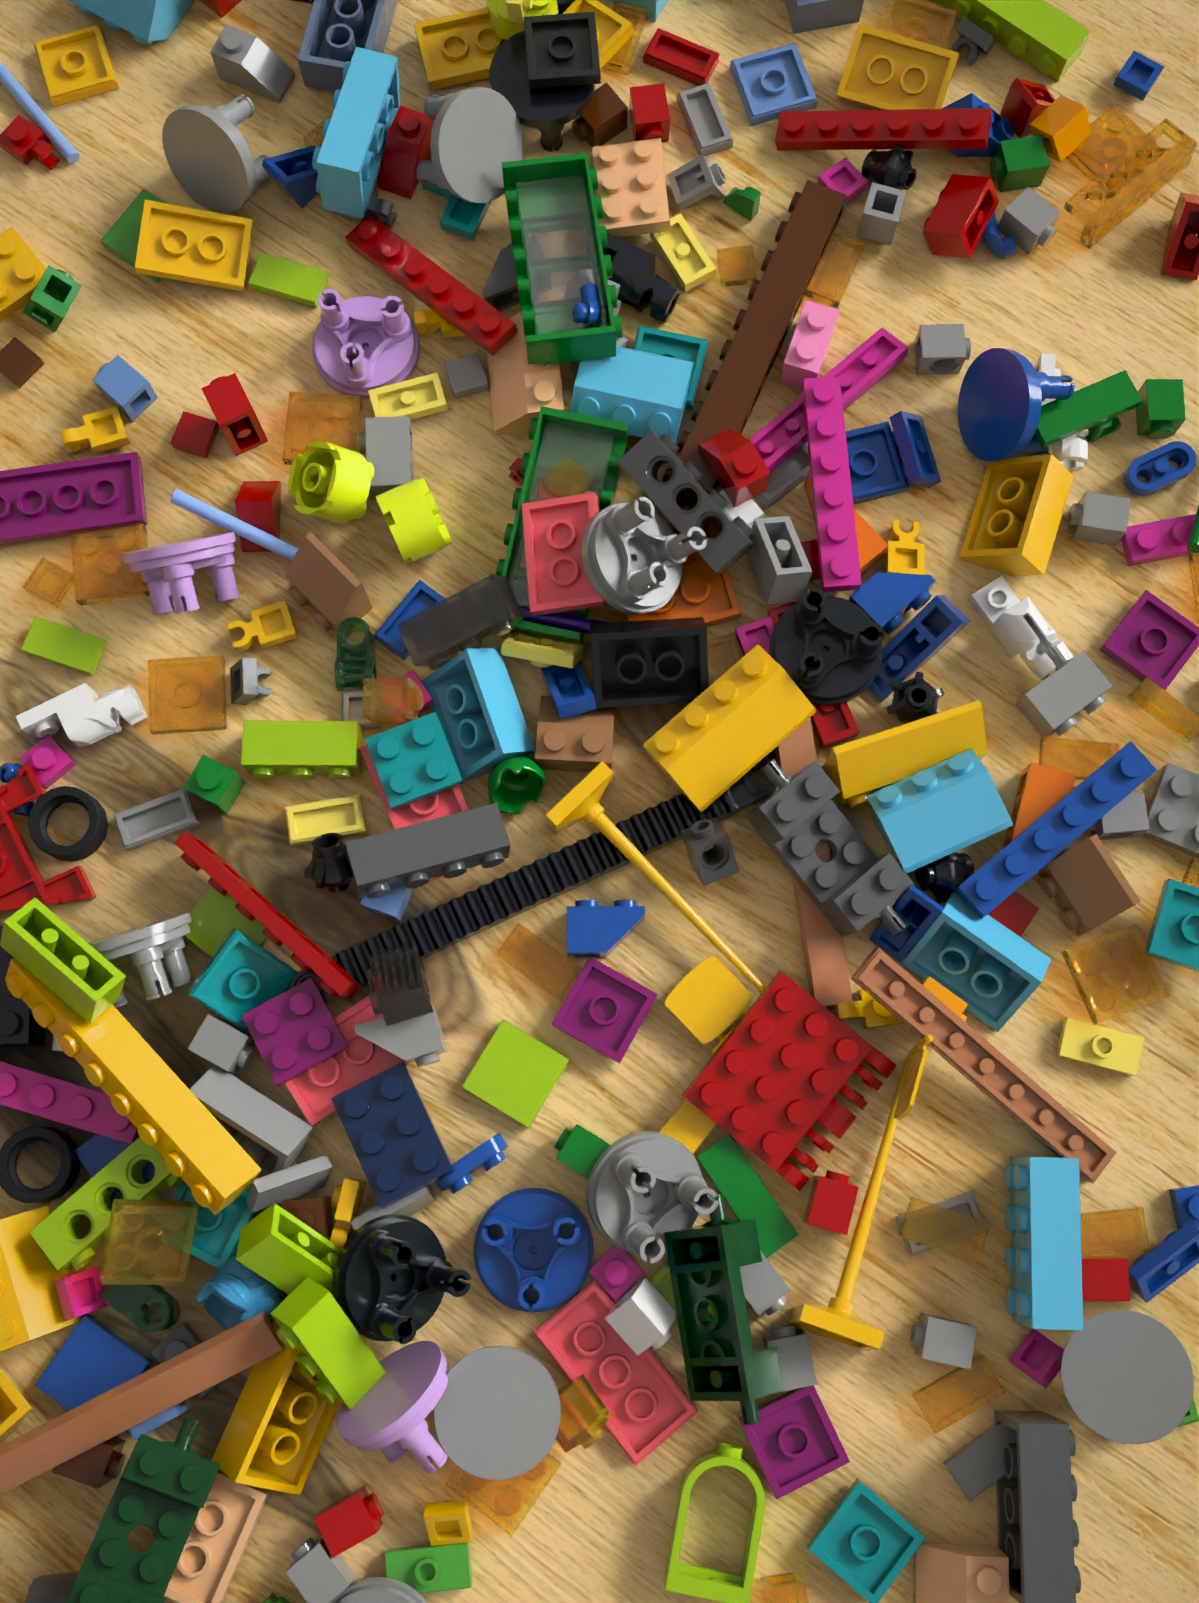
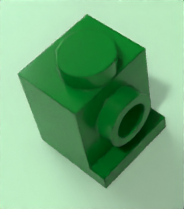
(52, 298)

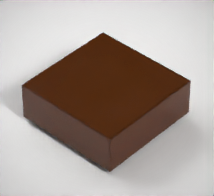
(18, 362)

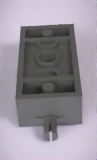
(854, 881)

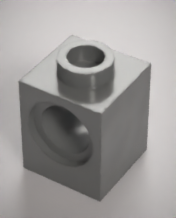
(716, 862)

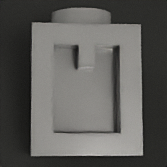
(696, 181)

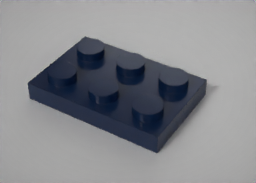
(392, 1135)

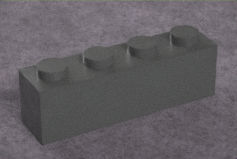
(428, 851)

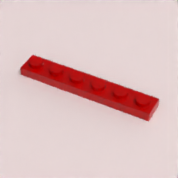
(884, 129)
(432, 285)
(277, 926)

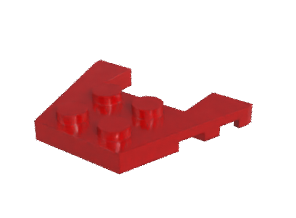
(18, 872)

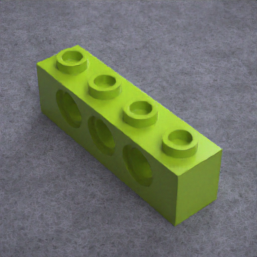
(60, 1231)

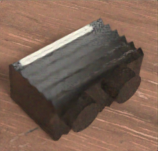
(399, 984)

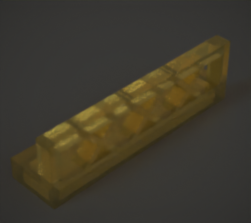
(1136, 192)

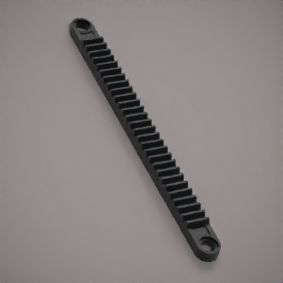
(542, 880)

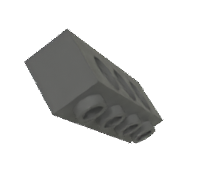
(643, 464)

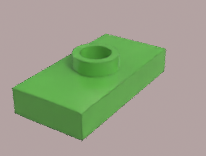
(431, 1567)

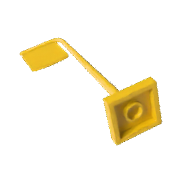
(709, 994)
(837, 1318)

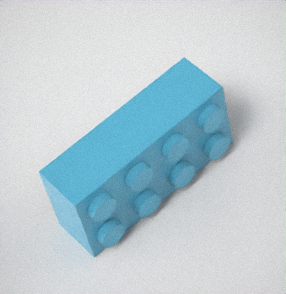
(357, 132)
(1044, 1243)

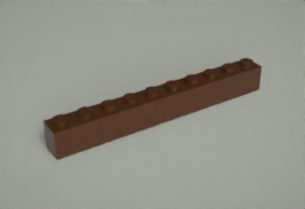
(763, 326)

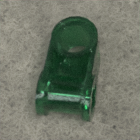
(357, 660)
(136, 1305)

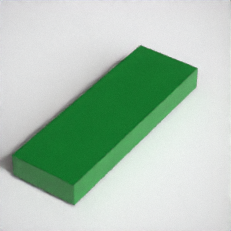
(1086, 408)
(746, 1194)

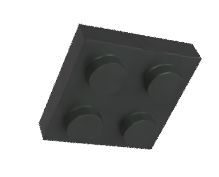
(562, 50)

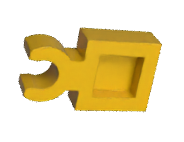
(903, 553)
(269, 625)
(347, 1202)

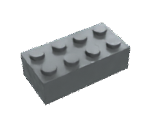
(1037, 1510)

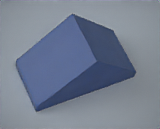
(294, 174)
(917, 913)

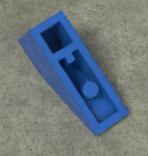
(917, 643)

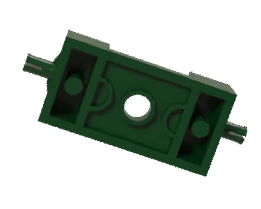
(720, 1351)
(158, 1489)

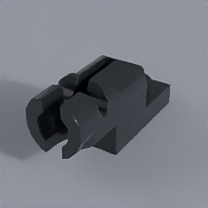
(635, 273)

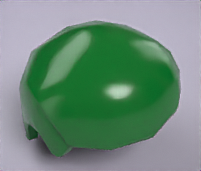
(515, 783)

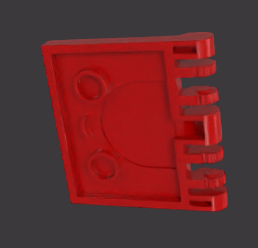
(782, 1076)

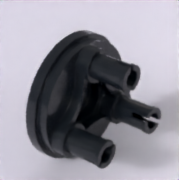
(538, 107)
(828, 648)
(394, 1278)

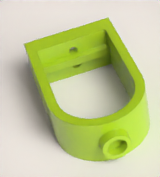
(708, 1582)

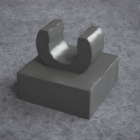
(973, 37)
(245, 682)

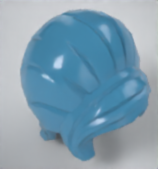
(238, 1294)

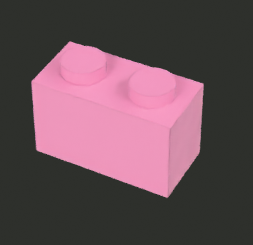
(809, 344)

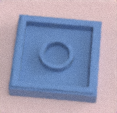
(773, 83)

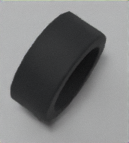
(44, 808)
(8, 1165)

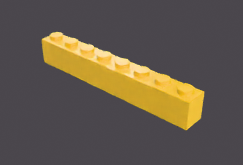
(145, 1093)

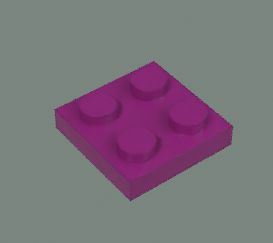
(1152, 641)
(604, 1009)
(295, 1031)
(795, 1441)

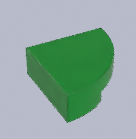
(744, 201)
(1103, 429)

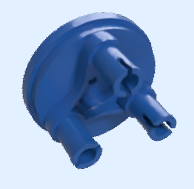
(1003, 404)
(533, 1250)

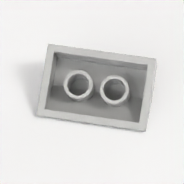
(257, 1124)

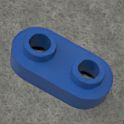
(1157, 470)
(487, 1154)

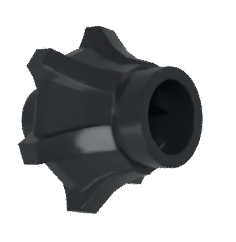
(890, 168)
(910, 692)
(329, 863)
(945, 875)

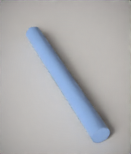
(38, 115)
(233, 524)

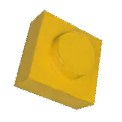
(448, 1523)

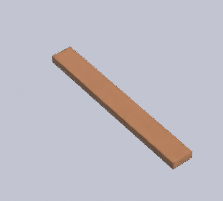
(821, 942)
(982, 1064)
(137, 1400)

